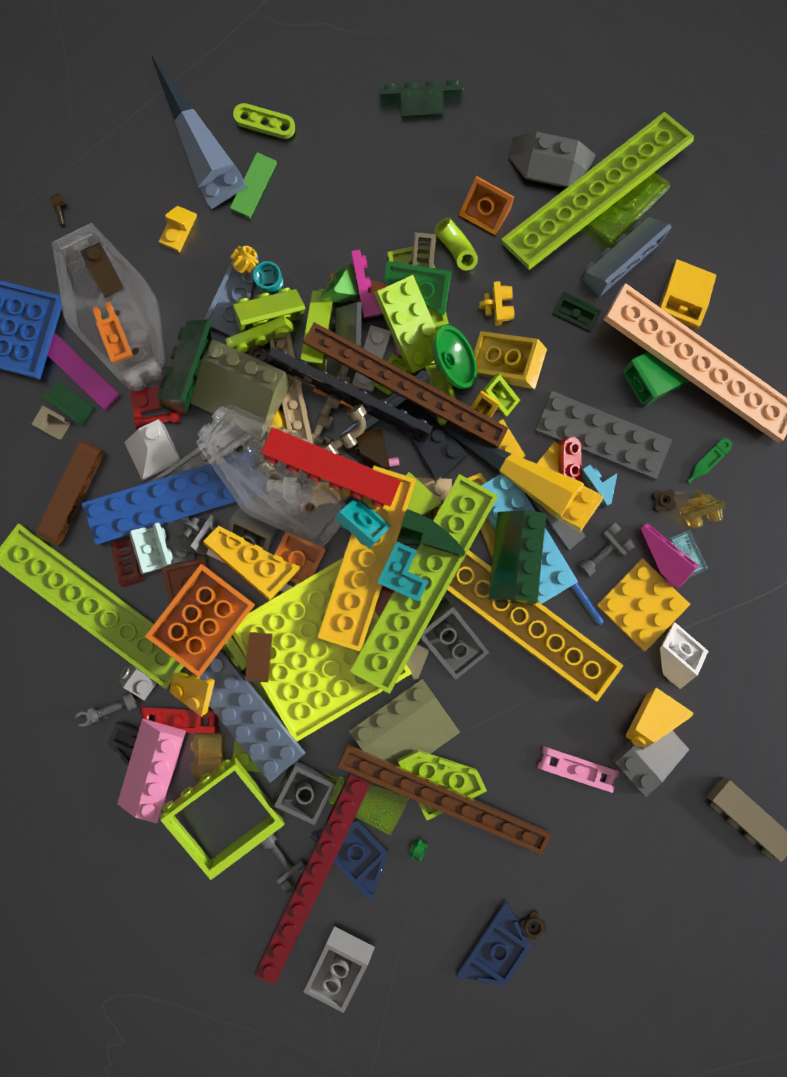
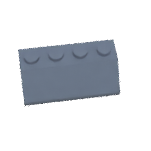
(625, 255)

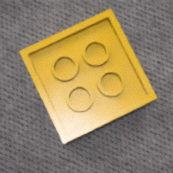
(643, 605)

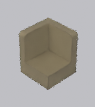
(51, 422)

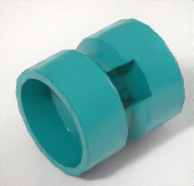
(268, 274)

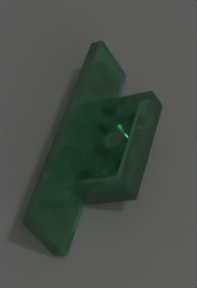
(421, 99)

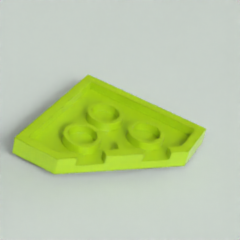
(444, 772)

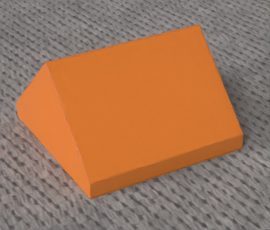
(486, 205)

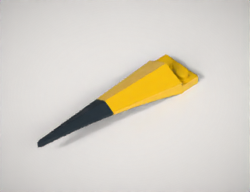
(558, 494)

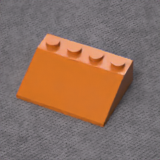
(200, 620)

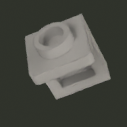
(136, 681)

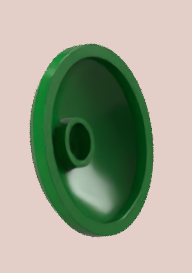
(454, 357)

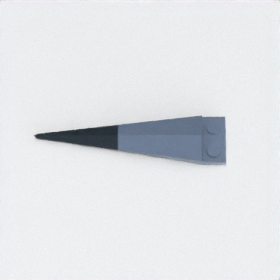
(210, 164)

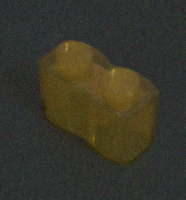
(208, 753)

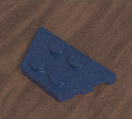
(360, 858)
(496, 951)

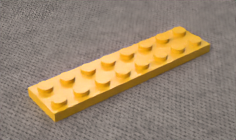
(356, 583)

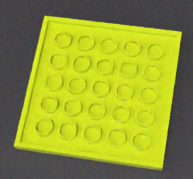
(307, 674)

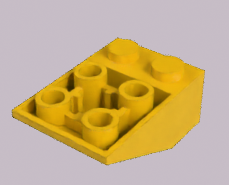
(687, 294)

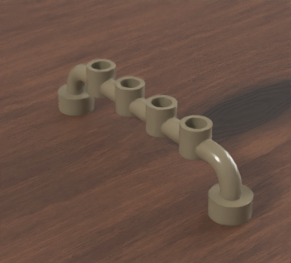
(323, 419)
(348, 438)

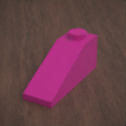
(670, 560)

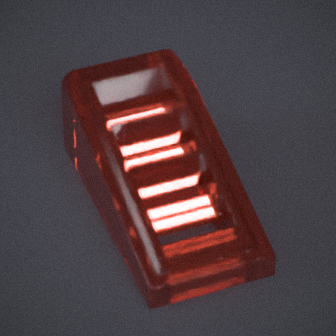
(130, 579)

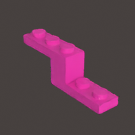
(369, 303)

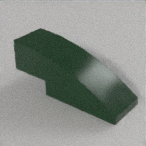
(432, 534)

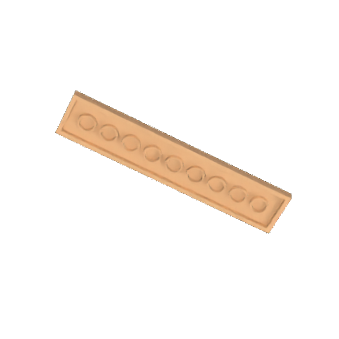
(699, 362)

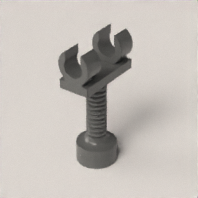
(588, 566)
(128, 701)
(283, 880)

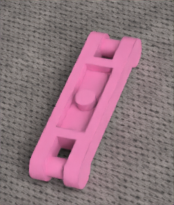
(578, 769)

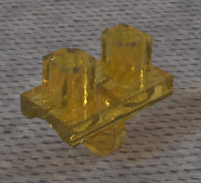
(701, 506)

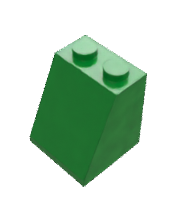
(652, 378)

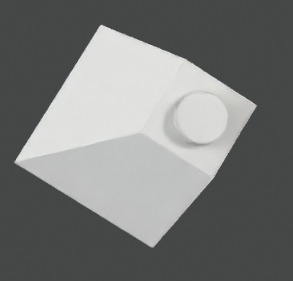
(152, 450)
(681, 656)

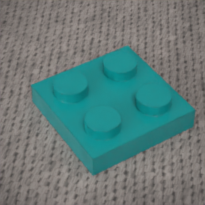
(362, 522)

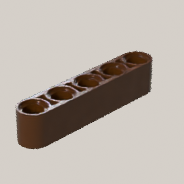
(69, 493)

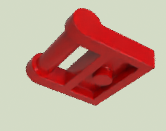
(147, 401)

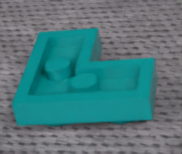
(396, 574)

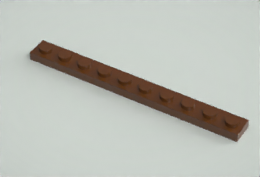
(405, 385)
(444, 799)

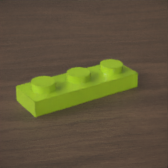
(261, 334)

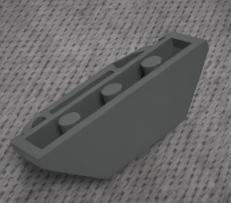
(550, 158)

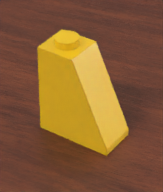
(656, 718)

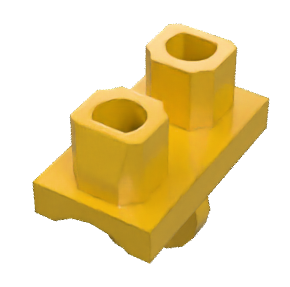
(498, 294)

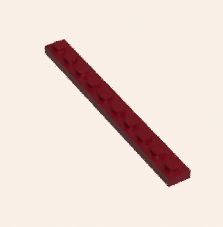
(312, 878)

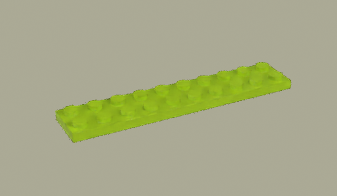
(597, 190)
(86, 603)
(405, 618)

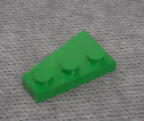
(431, 282)

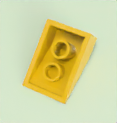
(511, 356)

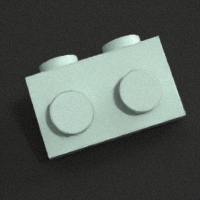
(151, 548)

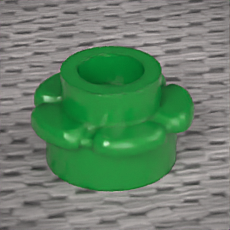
(417, 850)

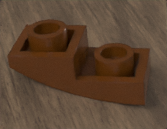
(259, 657)

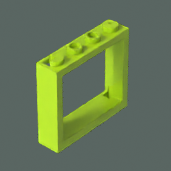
(241, 846)

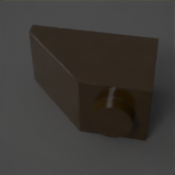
(101, 269)
(372, 449)

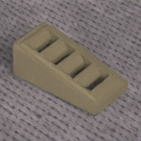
(424, 237)

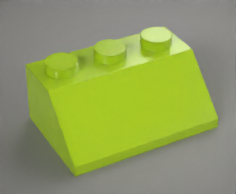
(268, 308)

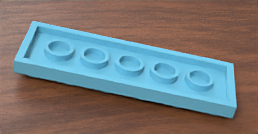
(555, 572)

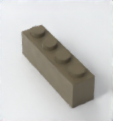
(751, 818)

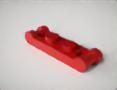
(182, 719)

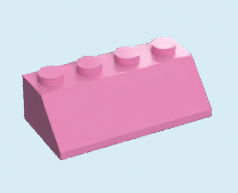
(150, 770)

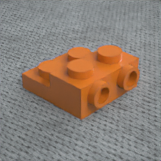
(301, 553)

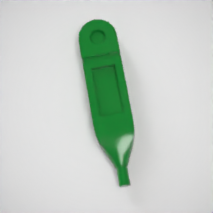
(711, 459)

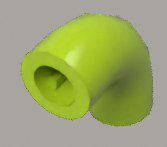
(457, 244)

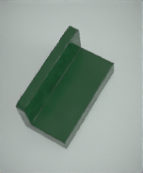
(68, 402)

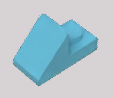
(593, 480)

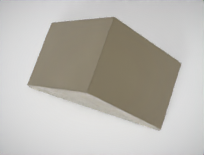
(417, 660)

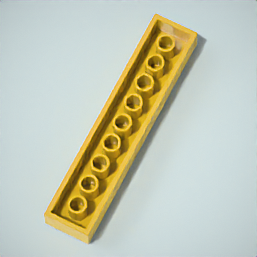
(536, 631)

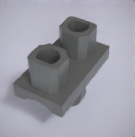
(195, 532)

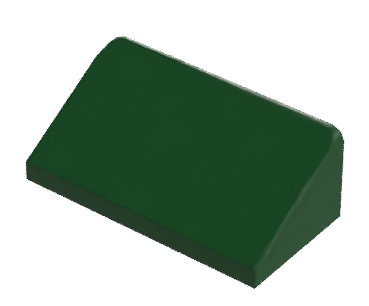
(577, 311)

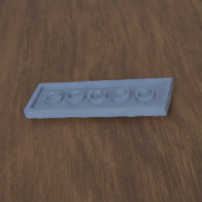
(250, 719)

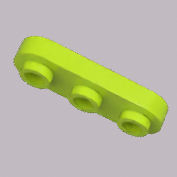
(257, 115)

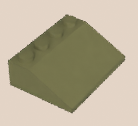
(239, 380)
(405, 724)

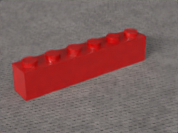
(329, 467)

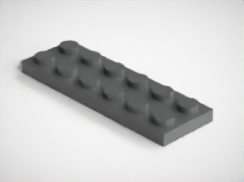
(604, 435)

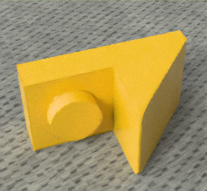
(177, 228)

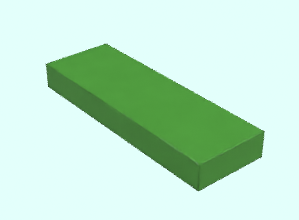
(256, 181)

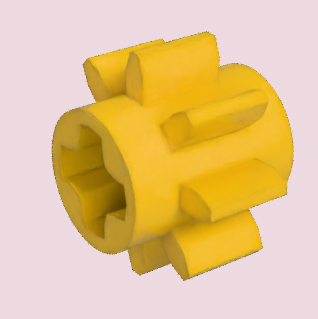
(244, 259)

